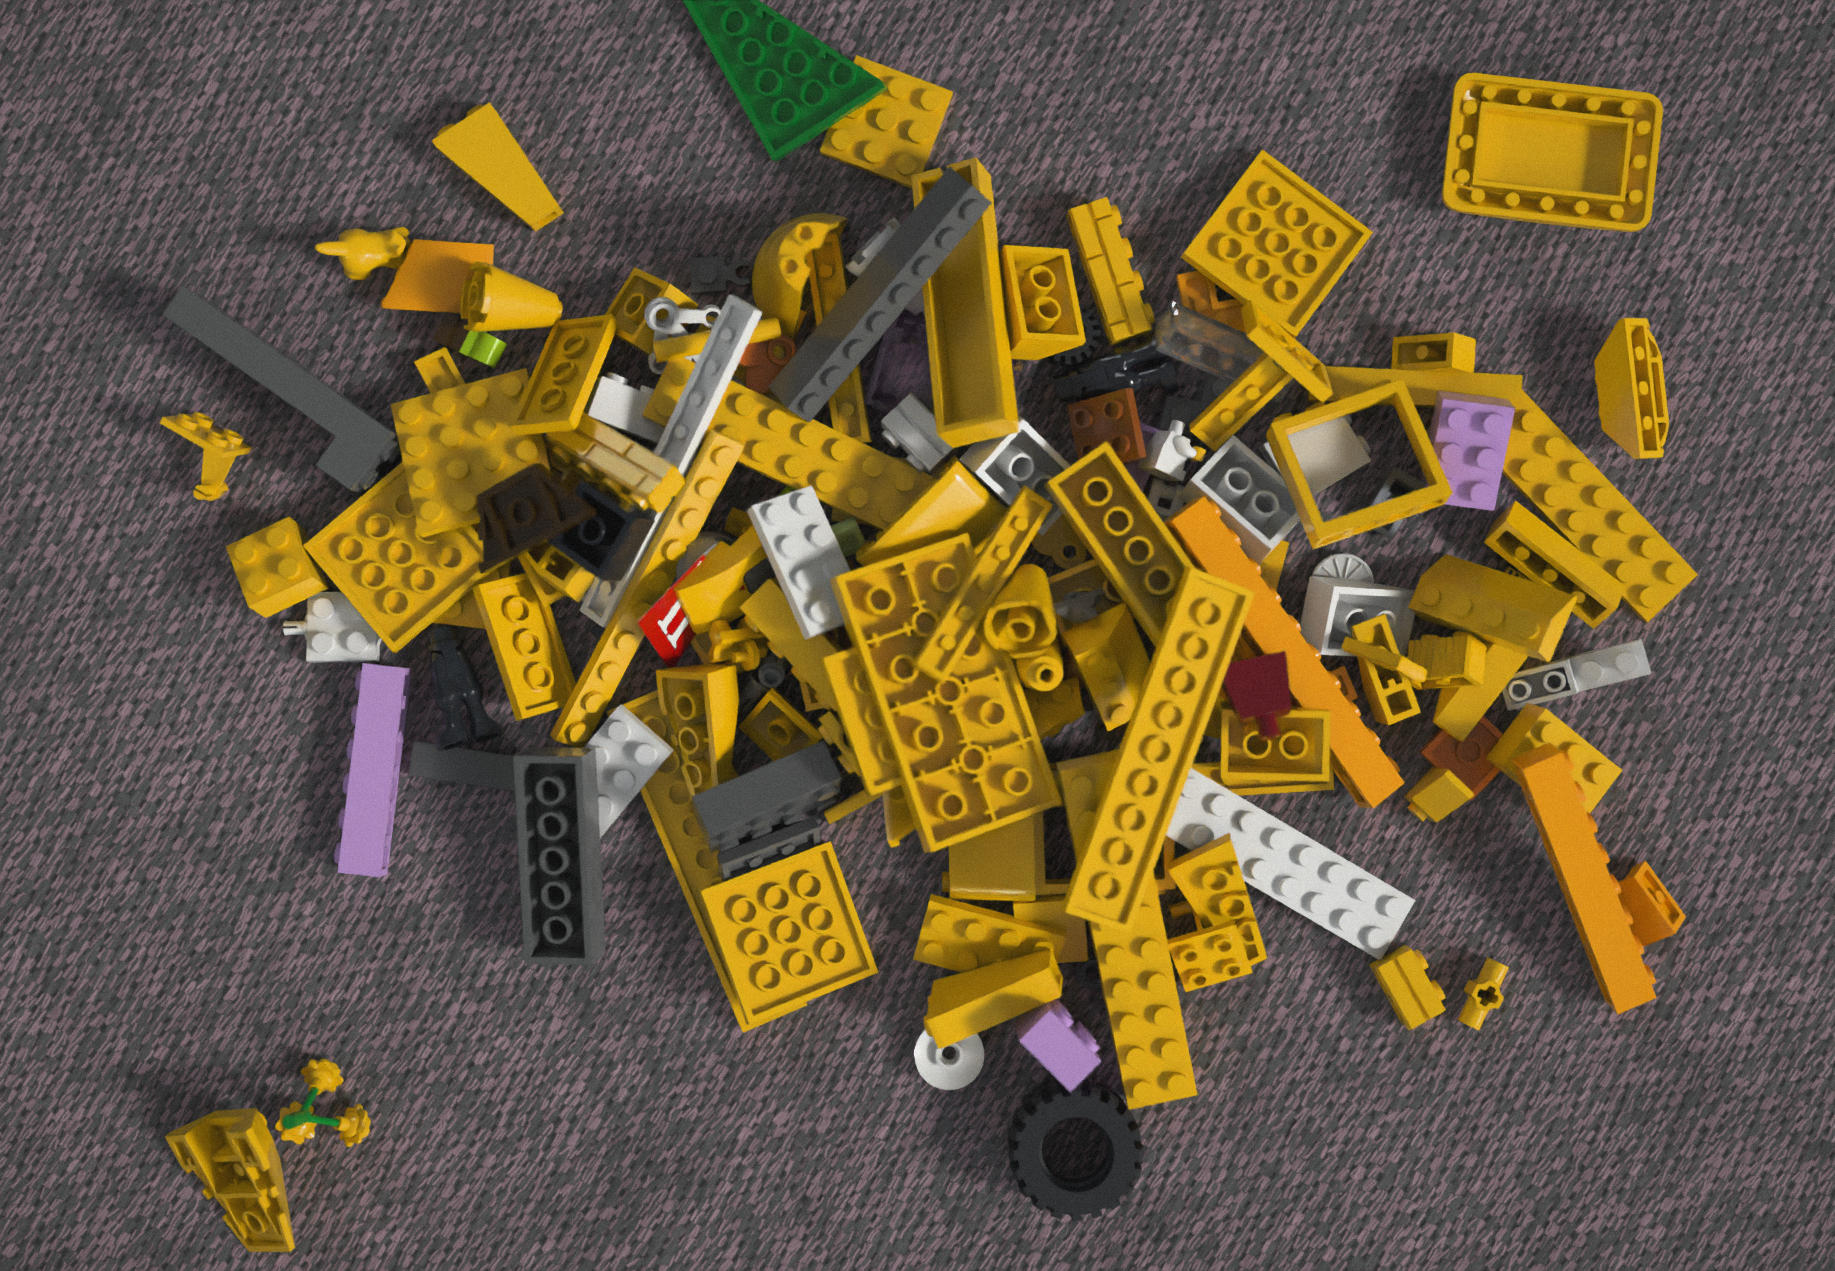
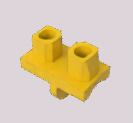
(737, 645)

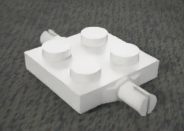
(335, 631)

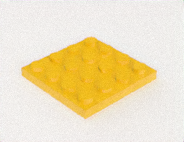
(1277, 243)
(462, 445)
(389, 568)
(788, 932)

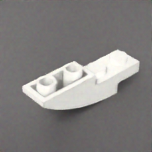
(1576, 674)

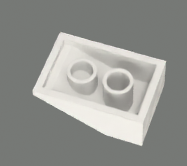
(1339, 603)

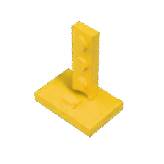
(1261, 379)

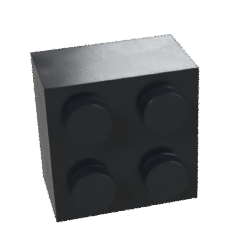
(608, 539)

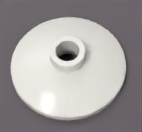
(953, 1072)

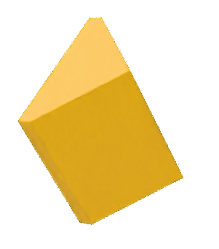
(779, 727)

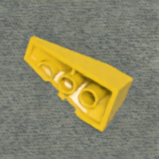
(1463, 707)

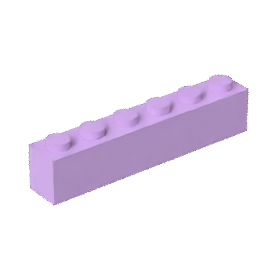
(373, 770)

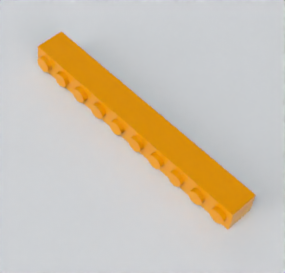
(1269, 629)

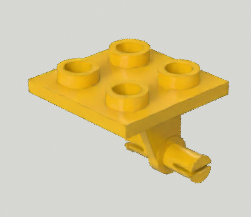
(218, 452)
(1207, 954)

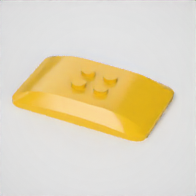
(1552, 152)

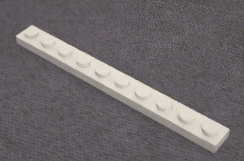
(686, 430)

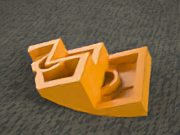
(435, 275)

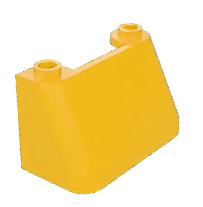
(943, 510)
(994, 865)

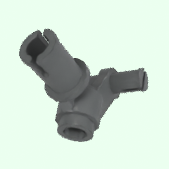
(770, 675)

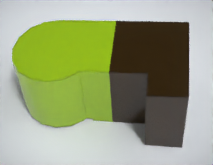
(475, 345)

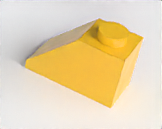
(1434, 352)
(1437, 795)

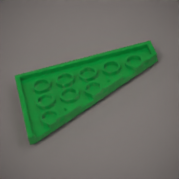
(781, 72)

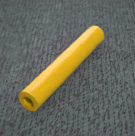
(694, 343)

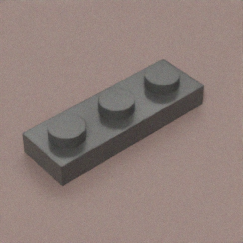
(769, 849)

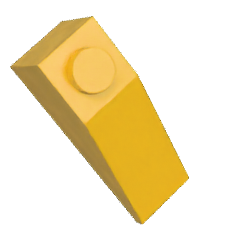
(1386, 691)

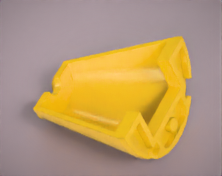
(781, 268)

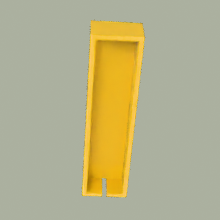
(969, 326)

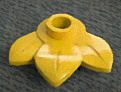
(1055, 539)

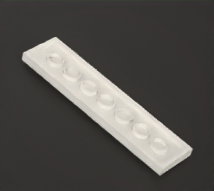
(1292, 866)

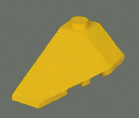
(703, 714)

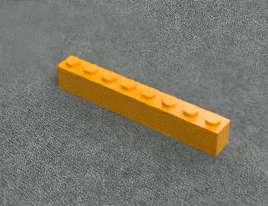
(1583, 876)

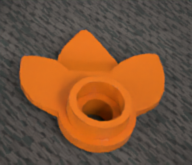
(762, 363)

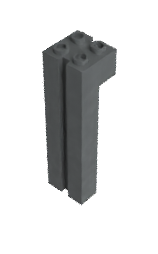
(362, 441)

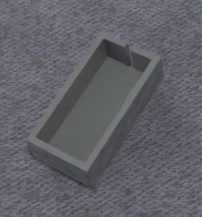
(767, 797)

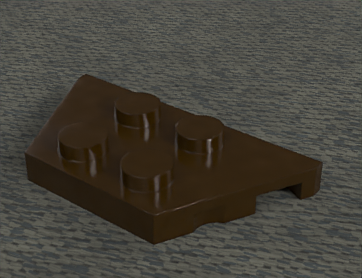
(525, 514)

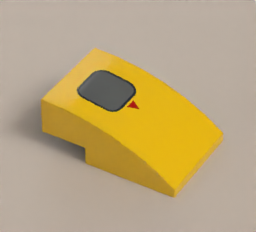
(724, 581)

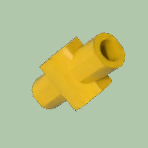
(1478, 1007)

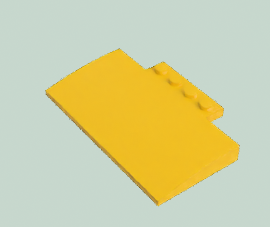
(955, 746)

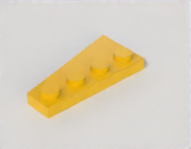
(1217, 891)

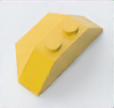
(1632, 389)

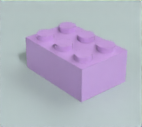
(1471, 445)
(1058, 1043)

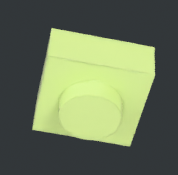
(848, 536)

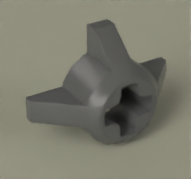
(1079, 606)

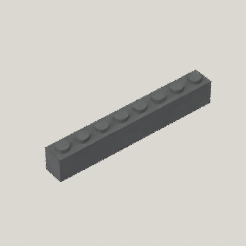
(879, 294)

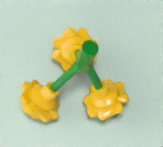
(299, 1122)

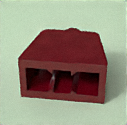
(1259, 692)

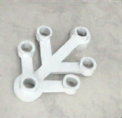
(672, 325)

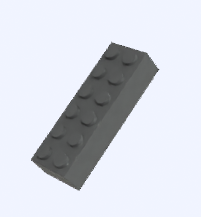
(559, 855)

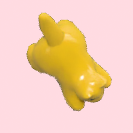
(363, 251)

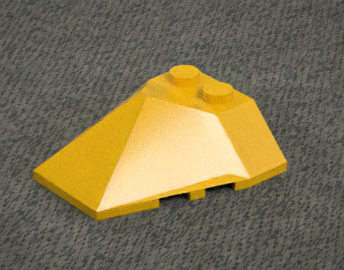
(242, 1171)

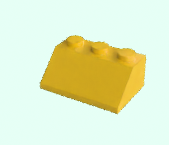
(1040, 302)
(1109, 663)

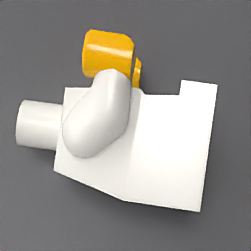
(1168, 453)

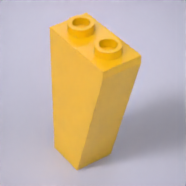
(495, 161)
(990, 995)

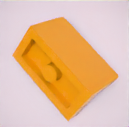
(1650, 905)

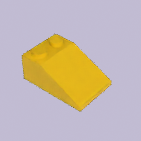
(1296, 755)

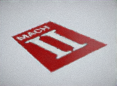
(668, 626)

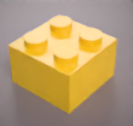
(276, 567)

